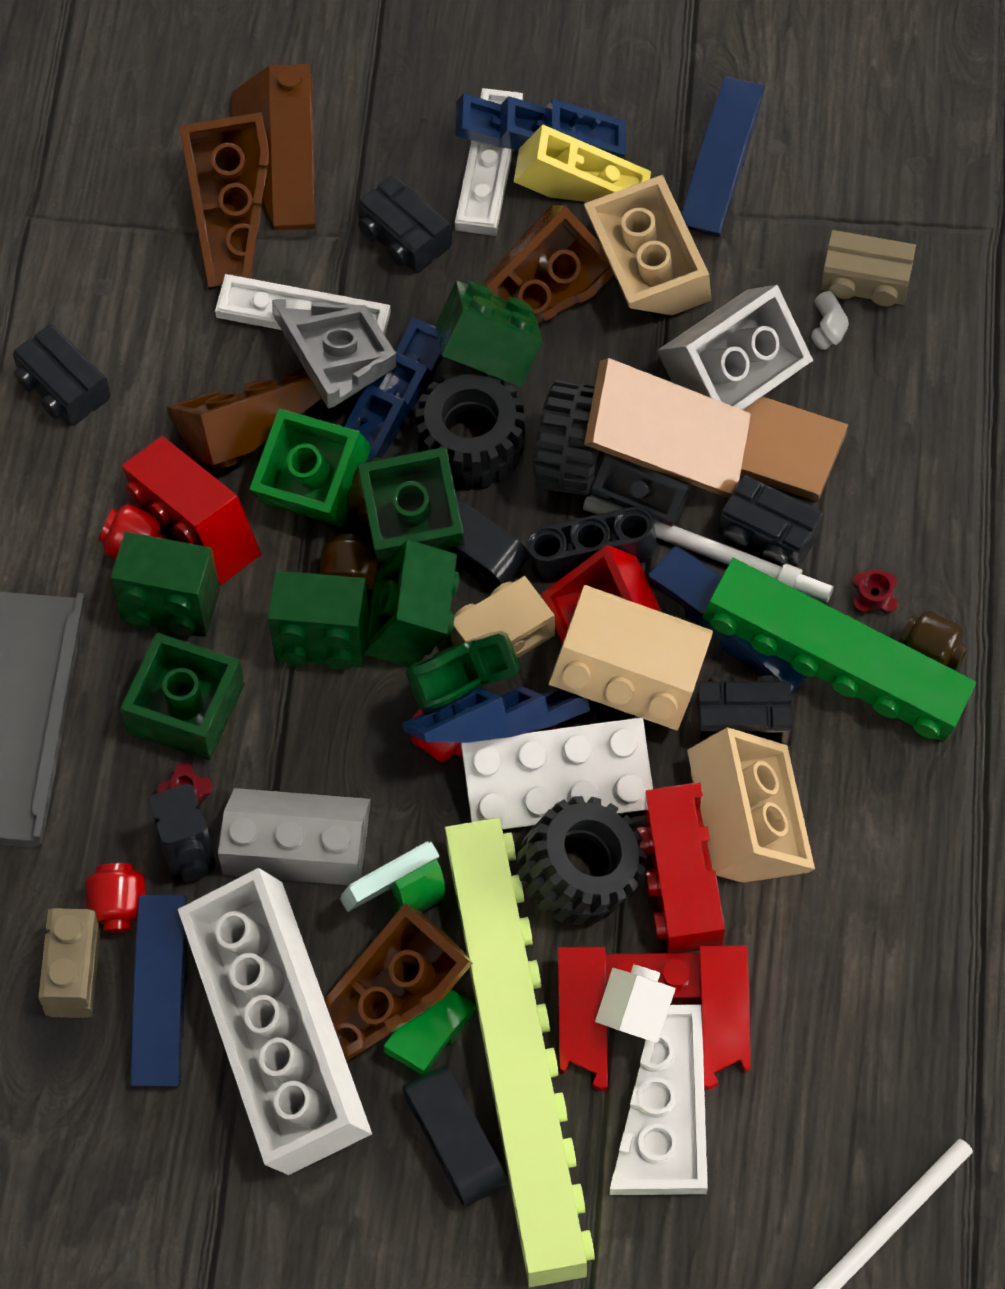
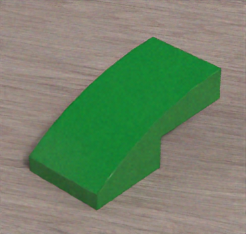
(420, 888)
(425, 1036)

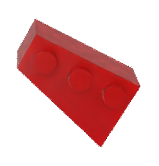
(192, 505)
(681, 869)

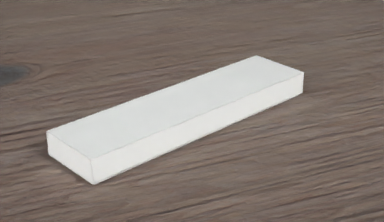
(484, 180)
(251, 301)

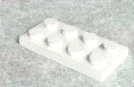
(535, 770)

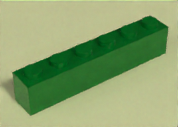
(839, 651)

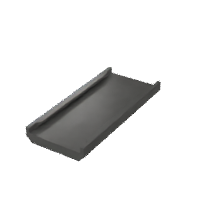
(35, 683)

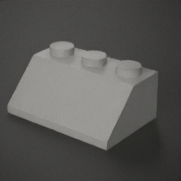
(738, 349)
(294, 836)

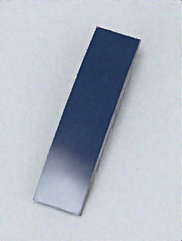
(517, 120)
(722, 155)
(392, 397)
(692, 586)
(489, 716)
(158, 991)

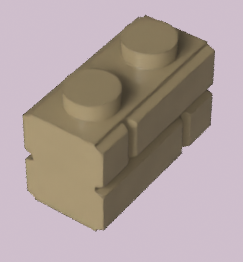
(868, 268)
(69, 963)

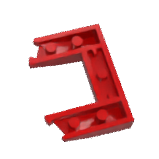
(711, 978)

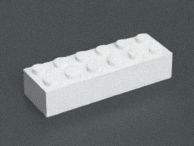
(274, 1022)

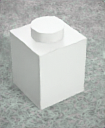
(635, 1002)

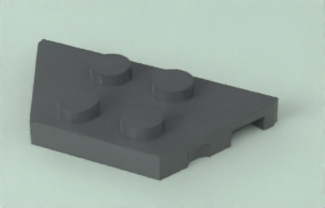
(336, 346)

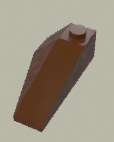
(287, 109)
(227, 184)
(552, 265)
(234, 423)
(394, 980)

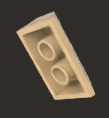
(650, 248)
(631, 657)
(750, 807)

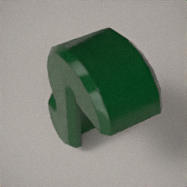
(462, 669)

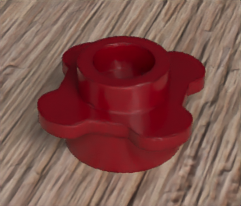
(875, 580)
(185, 775)

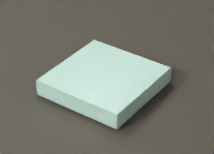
(380, 879)

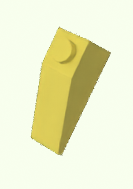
(572, 169)

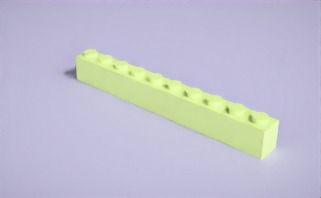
(516, 1054)

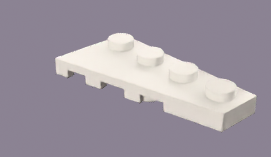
(666, 1119)

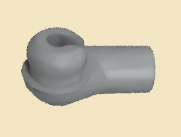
(833, 324)

